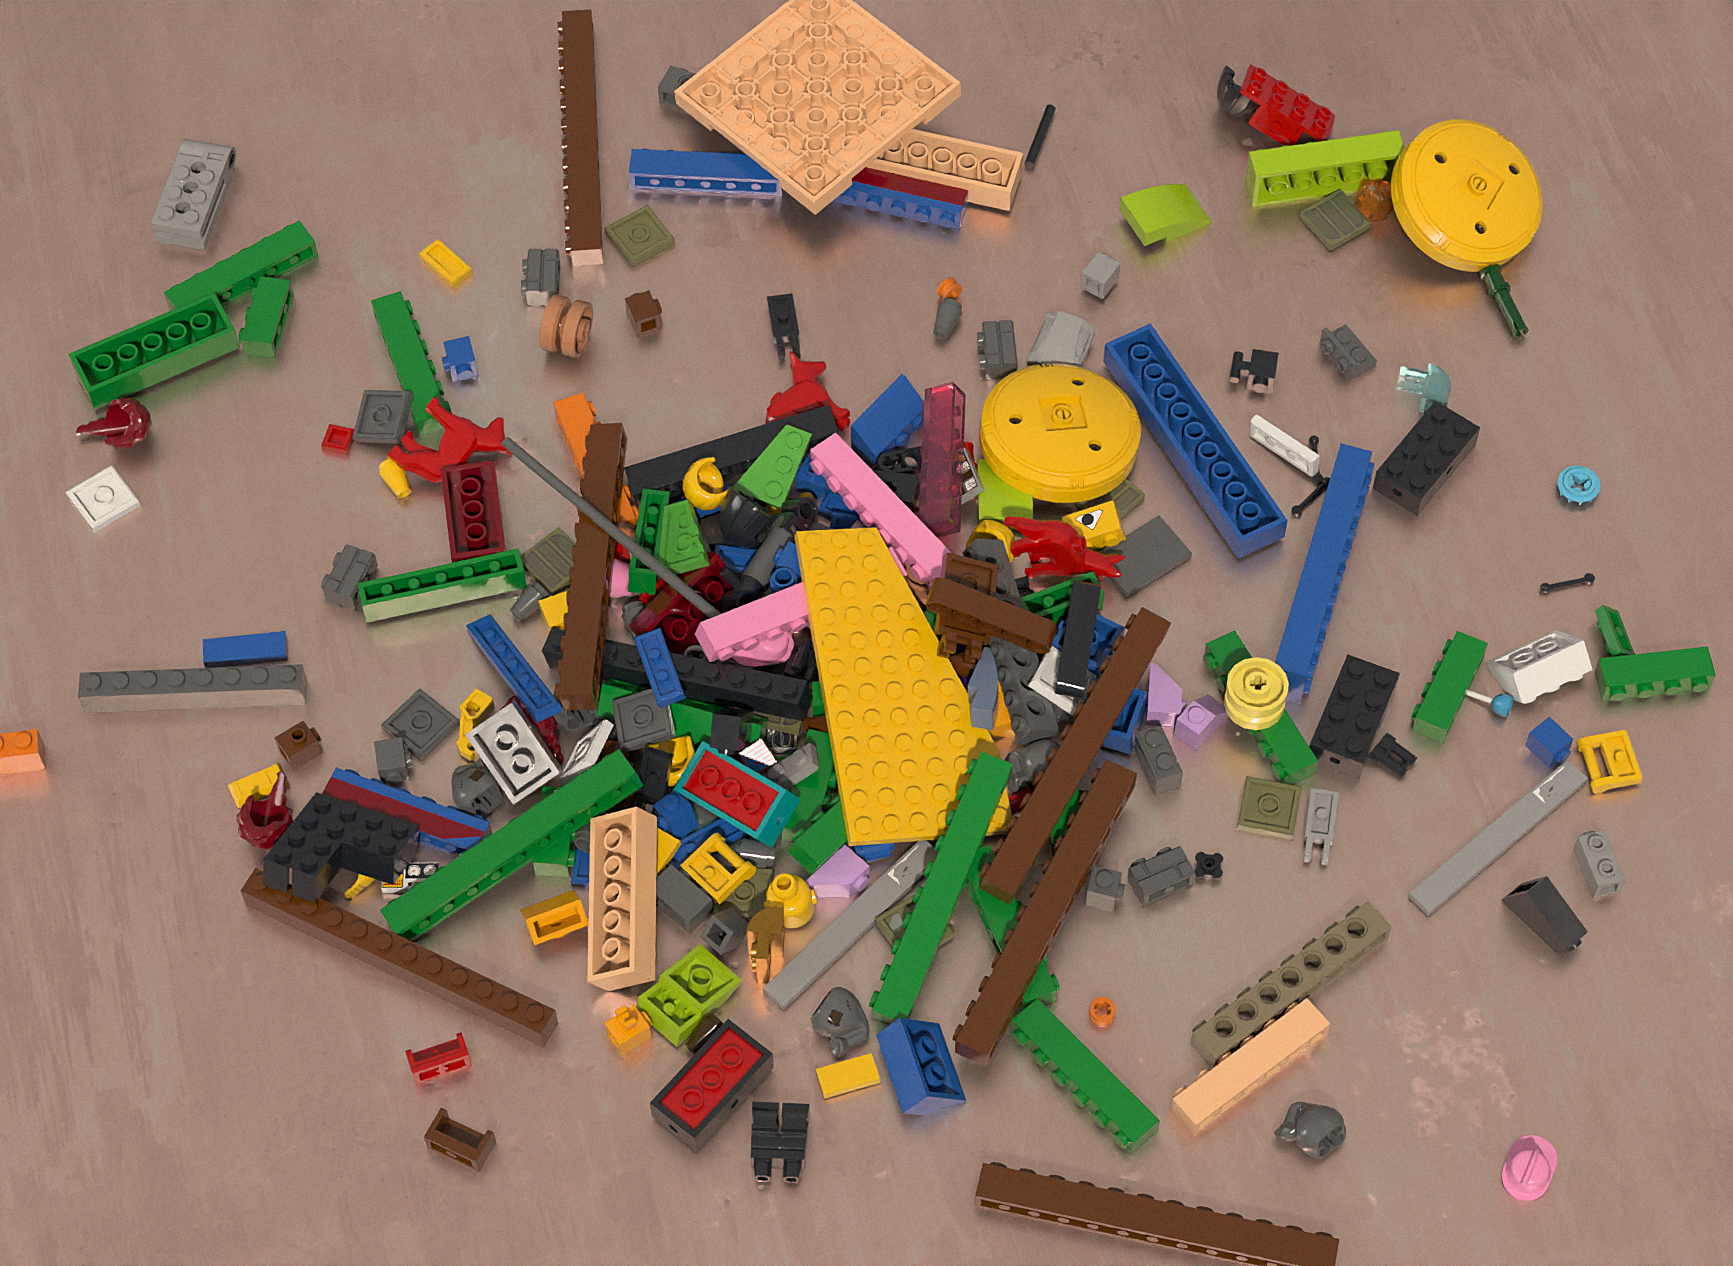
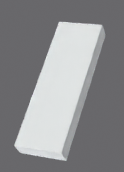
(1284, 445)

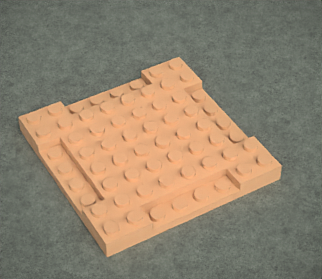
(817, 95)

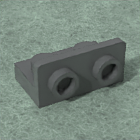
(1347, 351)

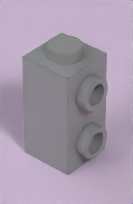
(1598, 864)

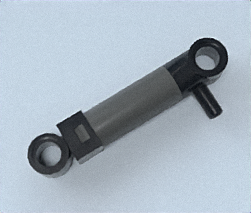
(748, 588)

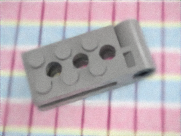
(194, 194)

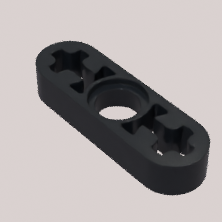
(899, 456)

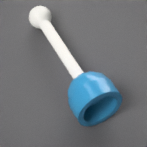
(1500, 704)

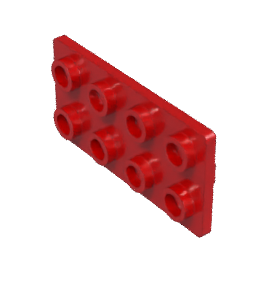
(1283, 111)

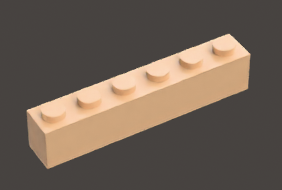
(1249, 1066)

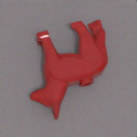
(805, 395)
(455, 448)
(1059, 550)

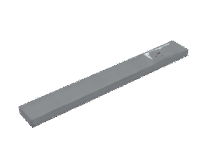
(1497, 838)
(850, 925)

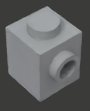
(1100, 275)

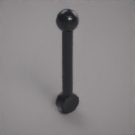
(1314, 440)
(1297, 509)
(1588, 579)

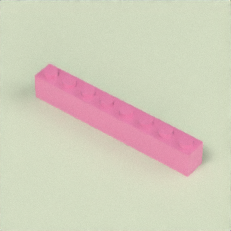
(879, 507)
(758, 621)

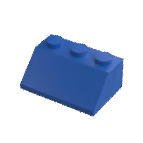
(887, 422)
(920, 1066)

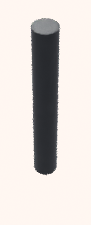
(1039, 136)

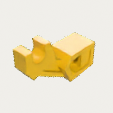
(484, 706)

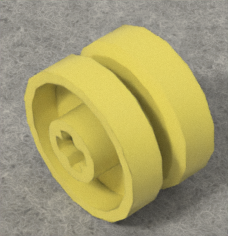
(1256, 693)

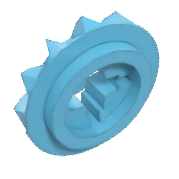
(1580, 475)

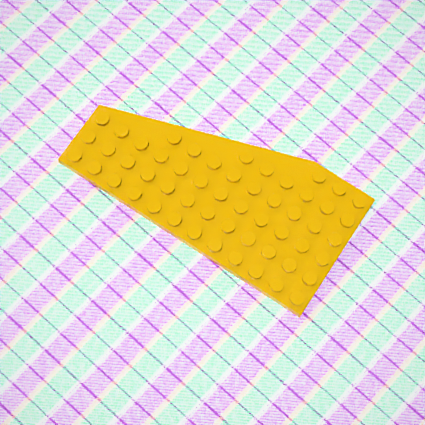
(887, 697)

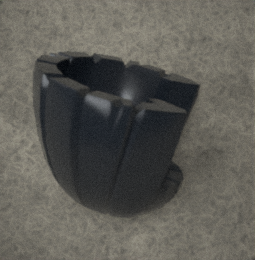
(1230, 97)
(742, 518)

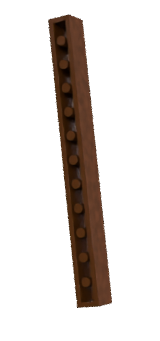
(581, 138)
(592, 570)
(1074, 756)
(1045, 913)
(404, 960)
(1150, 1220)

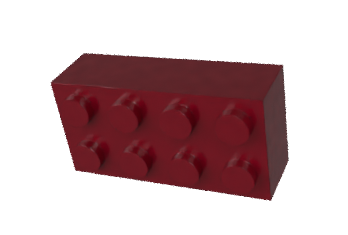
(473, 510)
(676, 614)

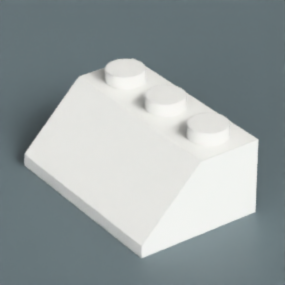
(1541, 666)

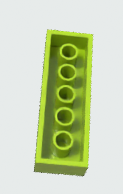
(1321, 167)

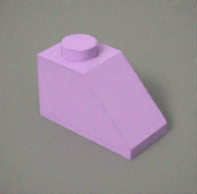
(1163, 699)
(1199, 721)
(840, 875)

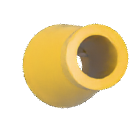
(395, 478)

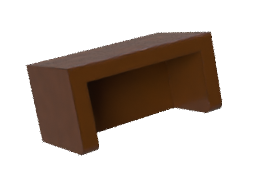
(459, 1141)

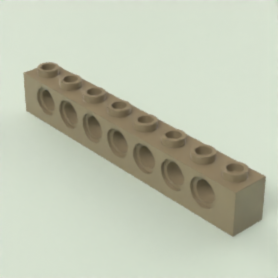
(1362, 919)

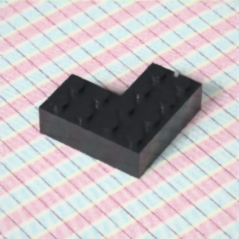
(338, 836)

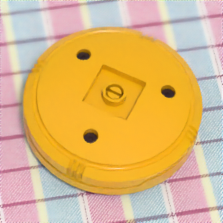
(1466, 195)
(1059, 432)

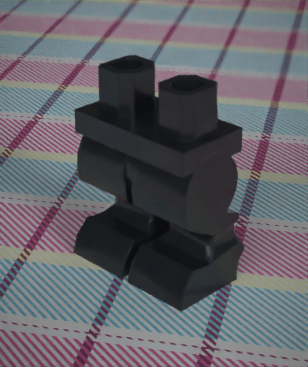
(778, 1150)

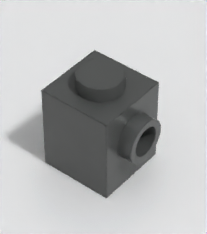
(392, 760)
(1104, 889)
(725, 931)

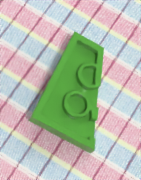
(776, 468)
(681, 539)

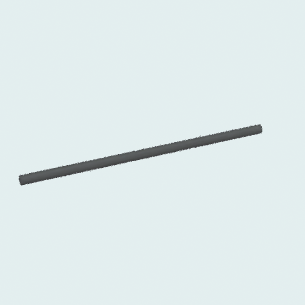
(610, 528)

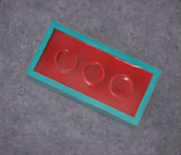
(737, 794)

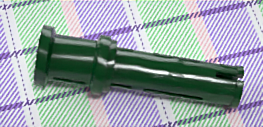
(1500, 291)

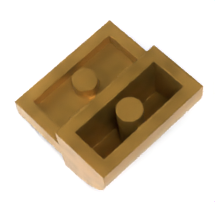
(766, 940)

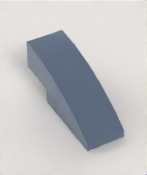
(984, 692)

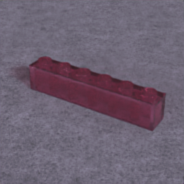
(942, 459)

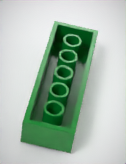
(154, 350)

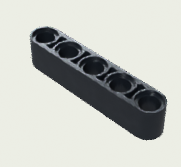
(1078, 639)

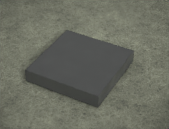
(382, 416)
(641, 721)
(421, 724)

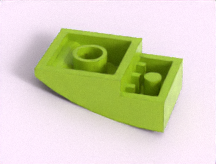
(1163, 212)
(999, 498)
(686, 993)

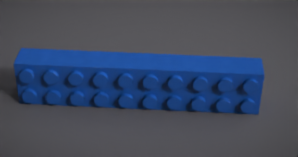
(1195, 441)
(1324, 569)

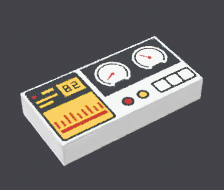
(411, 875)

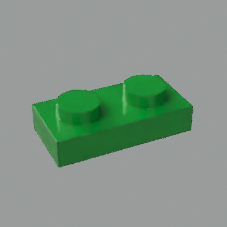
(1613, 629)

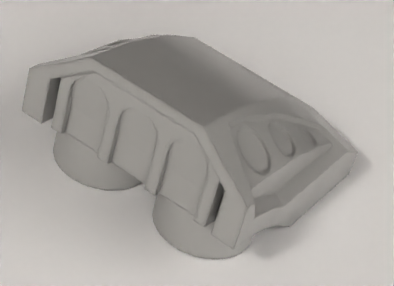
(1062, 340)

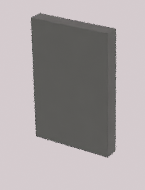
(1148, 555)

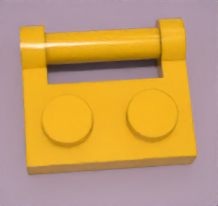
(1618, 758)
(713, 875)

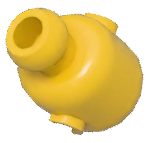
(795, 896)

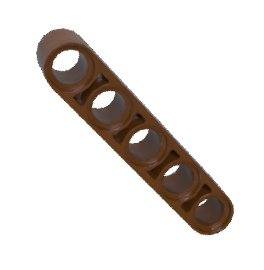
(991, 615)

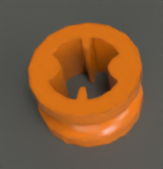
(949, 289)
(1105, 1019)

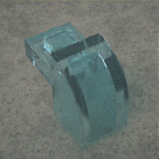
(1431, 385)

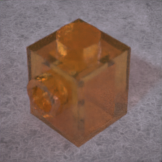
(1375, 201)

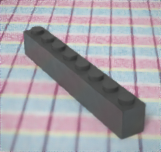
(192, 688)

